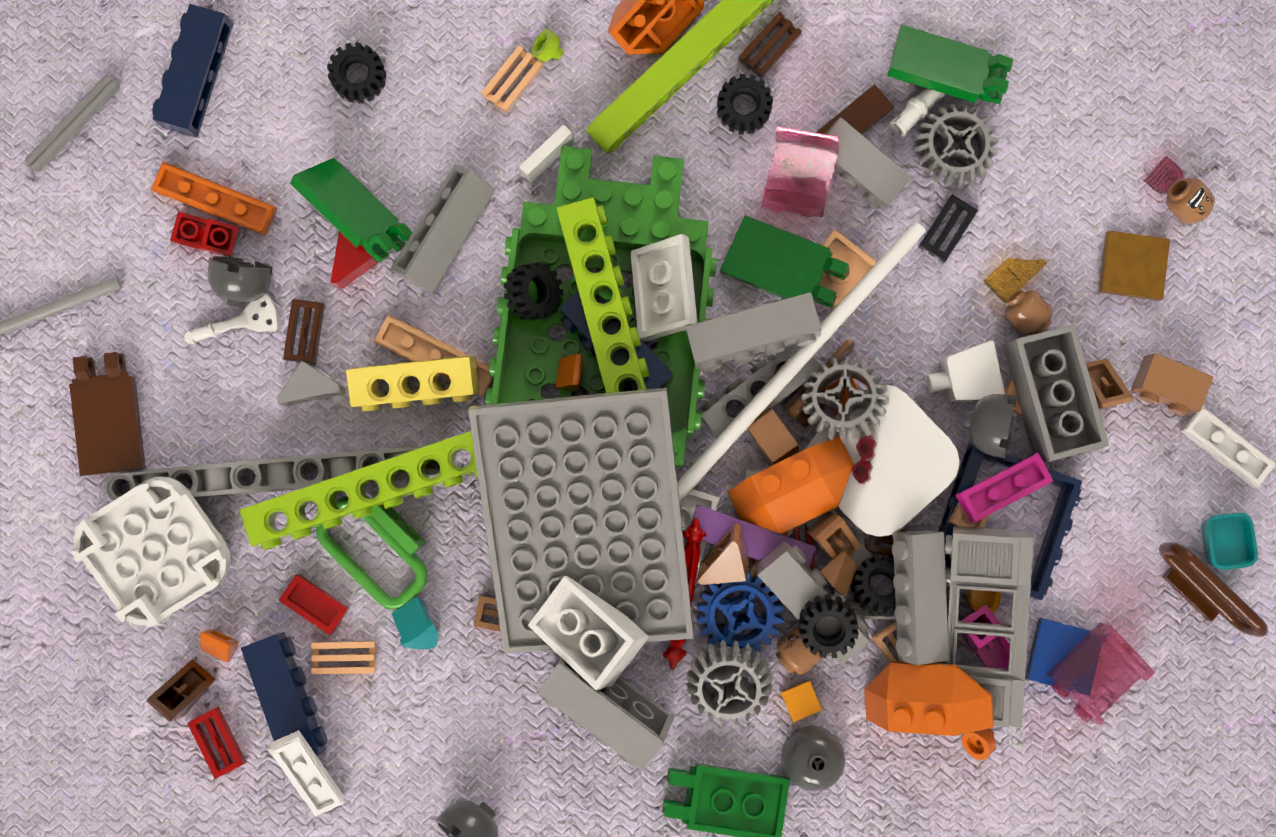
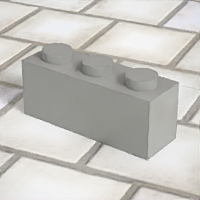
(866, 166)

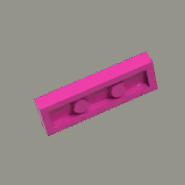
(1004, 488)

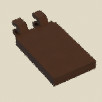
(106, 417)

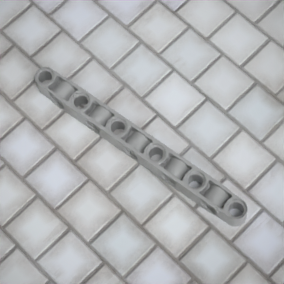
(271, 474)

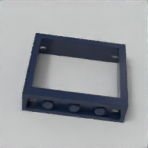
(1058, 527)

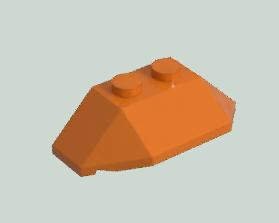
(651, 24)
(795, 488)
(928, 700)

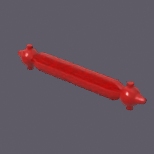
(693, 535)

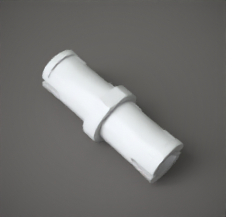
(915, 110)

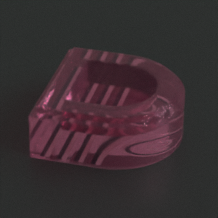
(1163, 175)

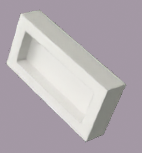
(546, 154)

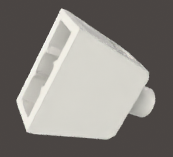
(968, 375)

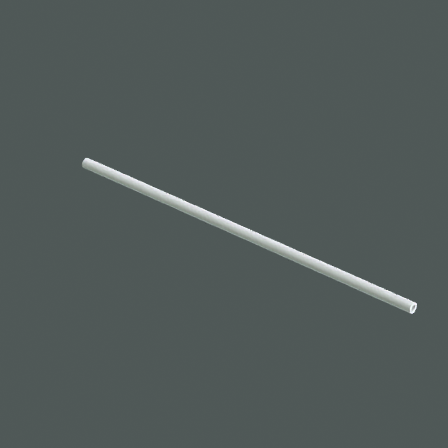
(799, 359)

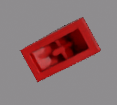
(349, 262)

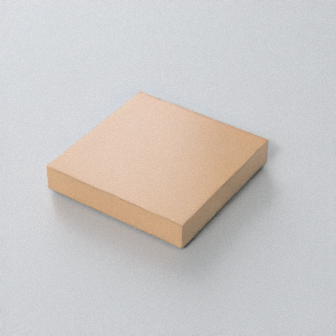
(858, 262)

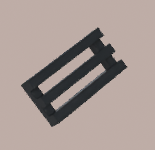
(934, 249)

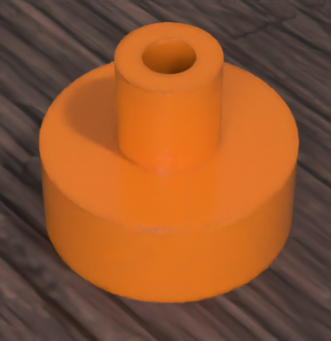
(979, 743)

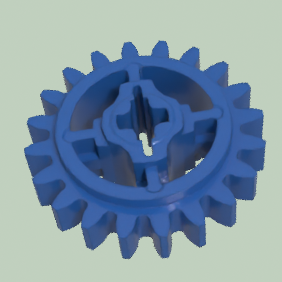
(735, 625)

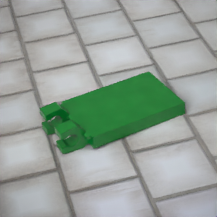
(949, 66)
(351, 208)
(781, 262)
(729, 801)

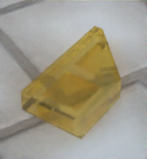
(1012, 276)

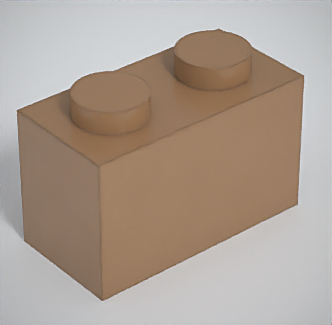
(1171, 384)

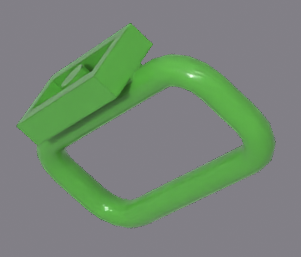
(399, 537)

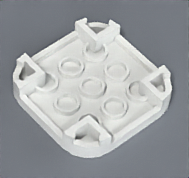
(909, 466)
(152, 550)

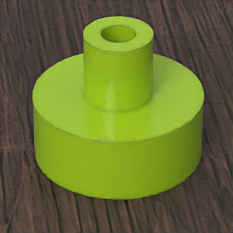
(546, 46)

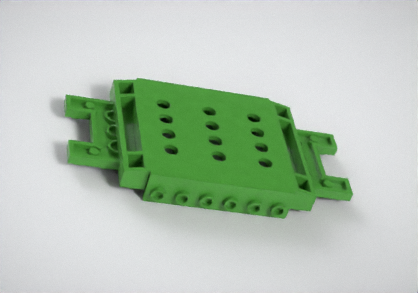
(635, 219)

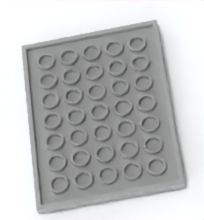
(584, 496)

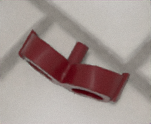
(865, 449)

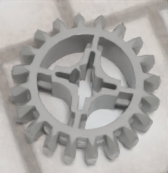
(964, 154)
(857, 399)
(734, 698)

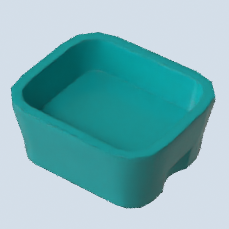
(1230, 541)

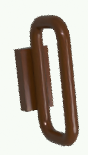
(1207, 591)

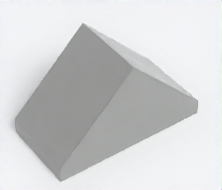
(308, 385)

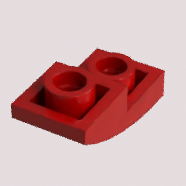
(204, 234)

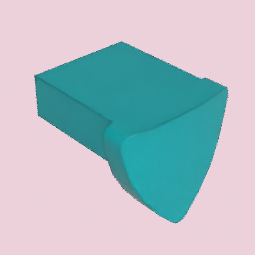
(415, 625)

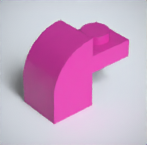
(991, 650)

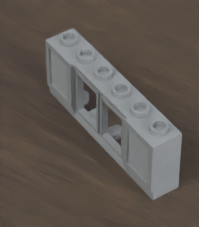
(999, 563)

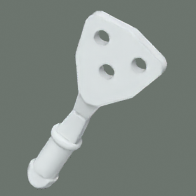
(245, 320)

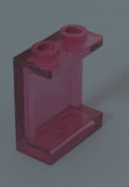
(800, 172)
(1098, 672)

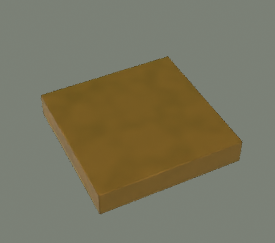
(1134, 265)

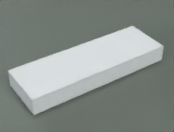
(1228, 447)
(306, 773)

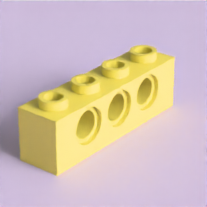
(365, 392)

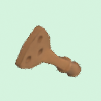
(843, 351)

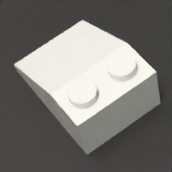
(588, 633)

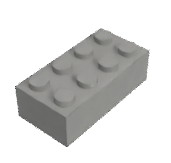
(1056, 394)
(615, 715)

